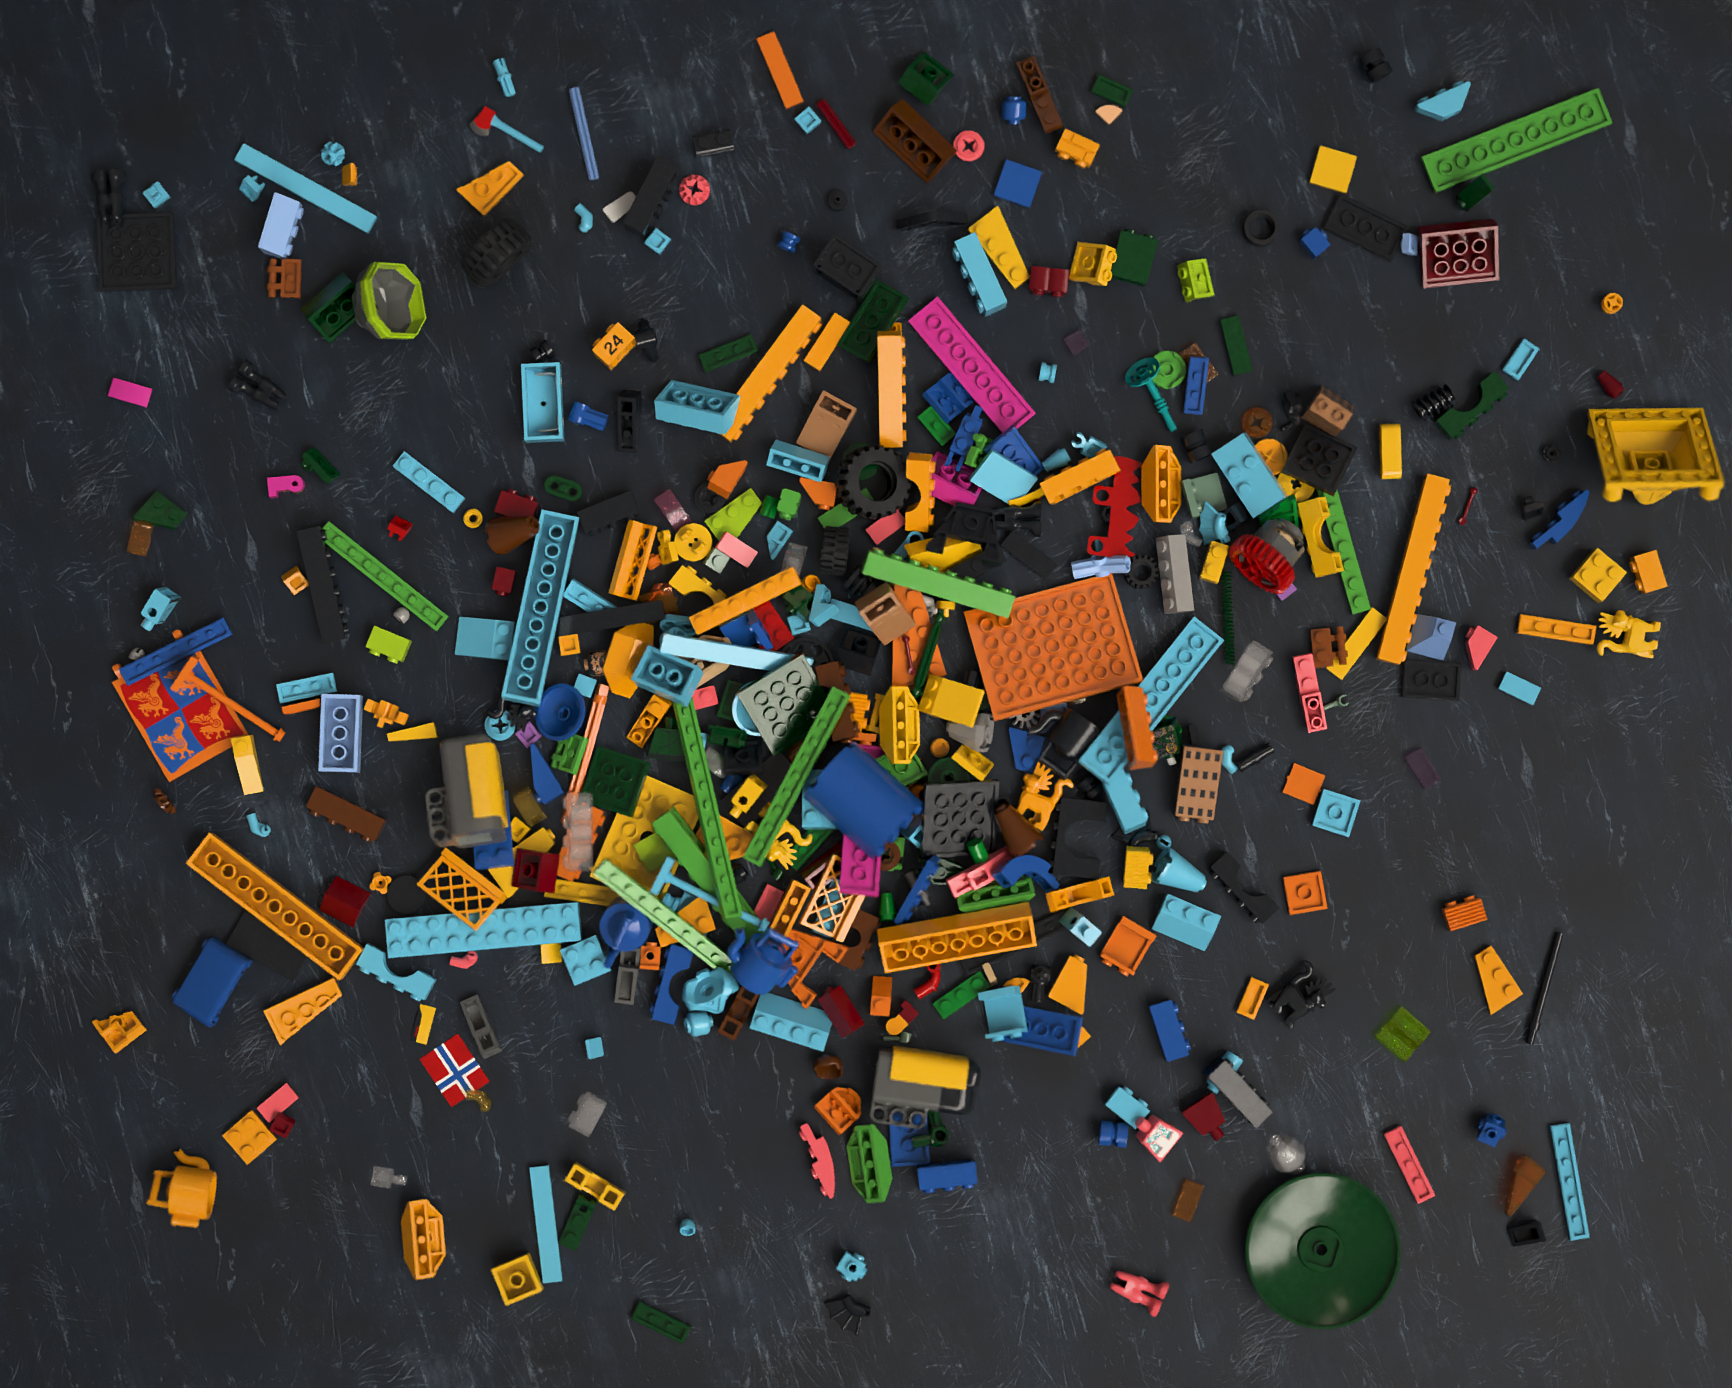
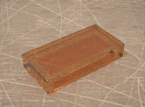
(1188, 1200)

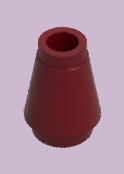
(1611, 385)

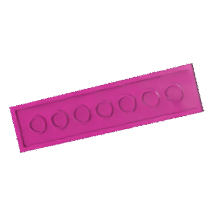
(971, 366)
(858, 871)

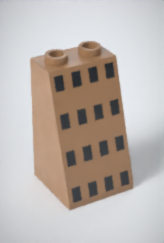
(1328, 411)
(1197, 784)

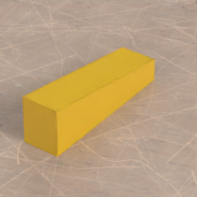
(419, 732)

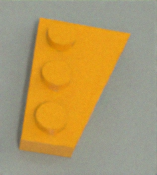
(1496, 980)

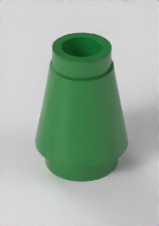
(887, 908)

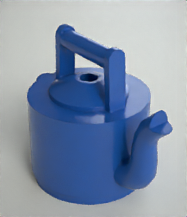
(623, 928)
(762, 960)

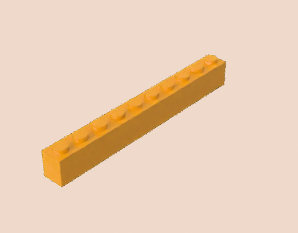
(1413, 568)

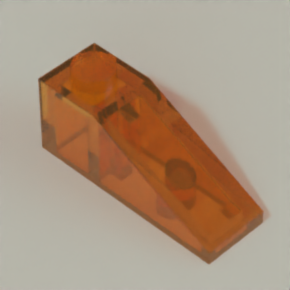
(1523, 1181)

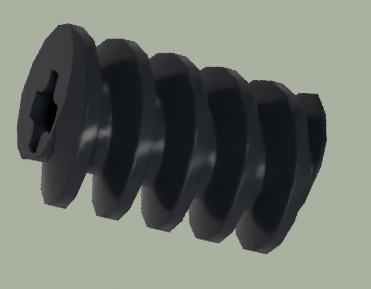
(1434, 402)

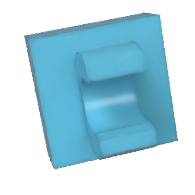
(251, 188)
(156, 194)

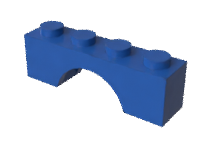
(666, 1008)

